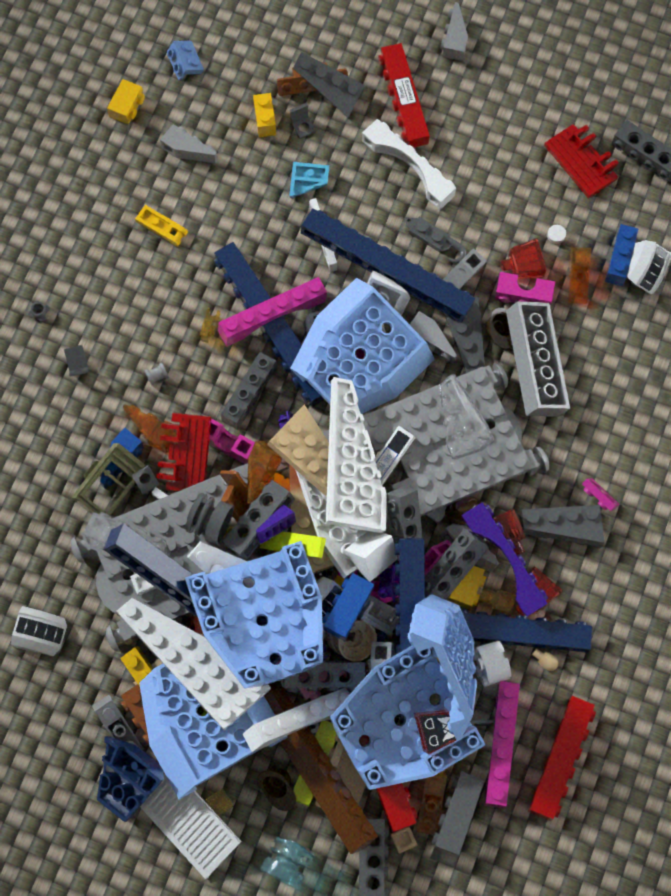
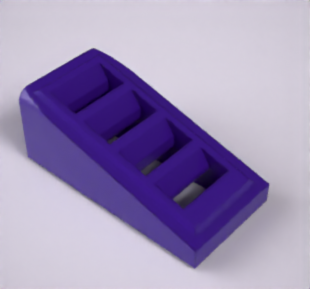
(276, 523)

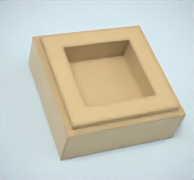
(403, 840)

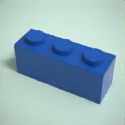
(621, 255)
(347, 606)

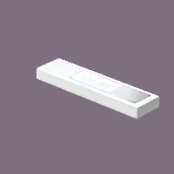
(393, 452)

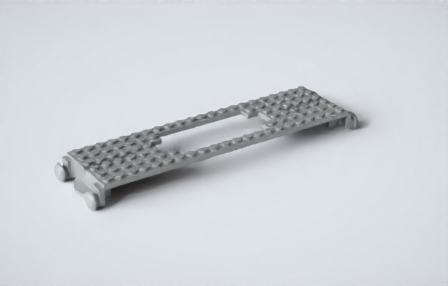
(426, 463)

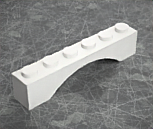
(383, 140)
(290, 721)

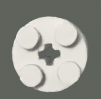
(491, 663)

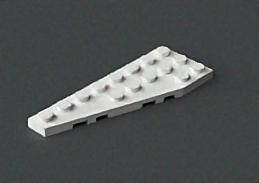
(353, 481)

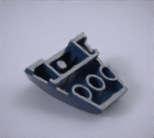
(127, 778)

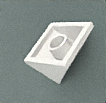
(372, 553)

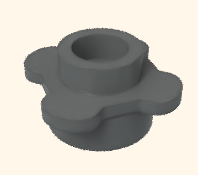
(38, 306)

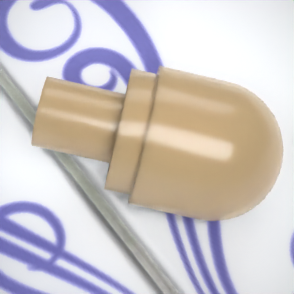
(546, 660)

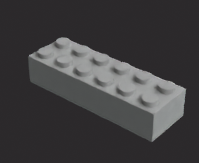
(537, 359)

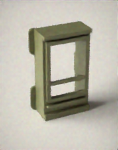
(121, 458)

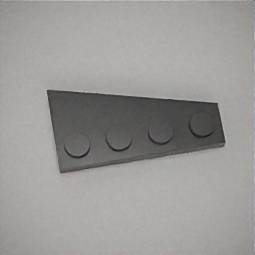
(330, 83)
(469, 338)

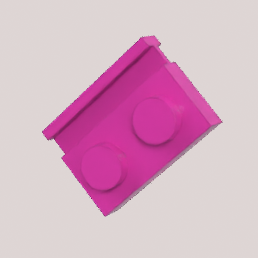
(606, 501)

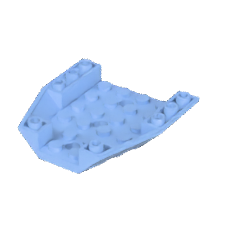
(356, 323)
(283, 594)
(444, 628)
(186, 741)
(394, 750)

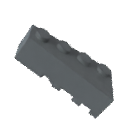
(570, 524)
(457, 819)

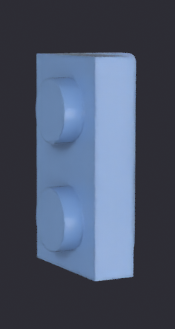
(184, 59)

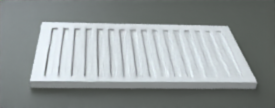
(191, 827)

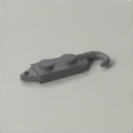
(434, 237)

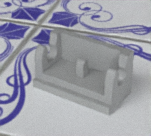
(379, 615)

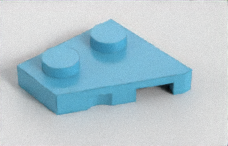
(307, 178)

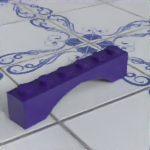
(482, 524)

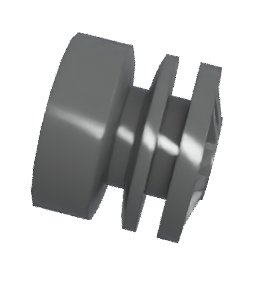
(212, 519)

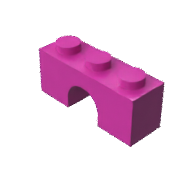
(509, 290)
(234, 446)

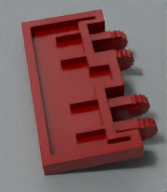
(582, 164)
(189, 452)

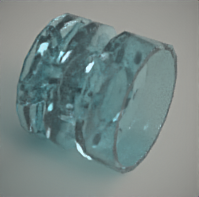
(287, 862)

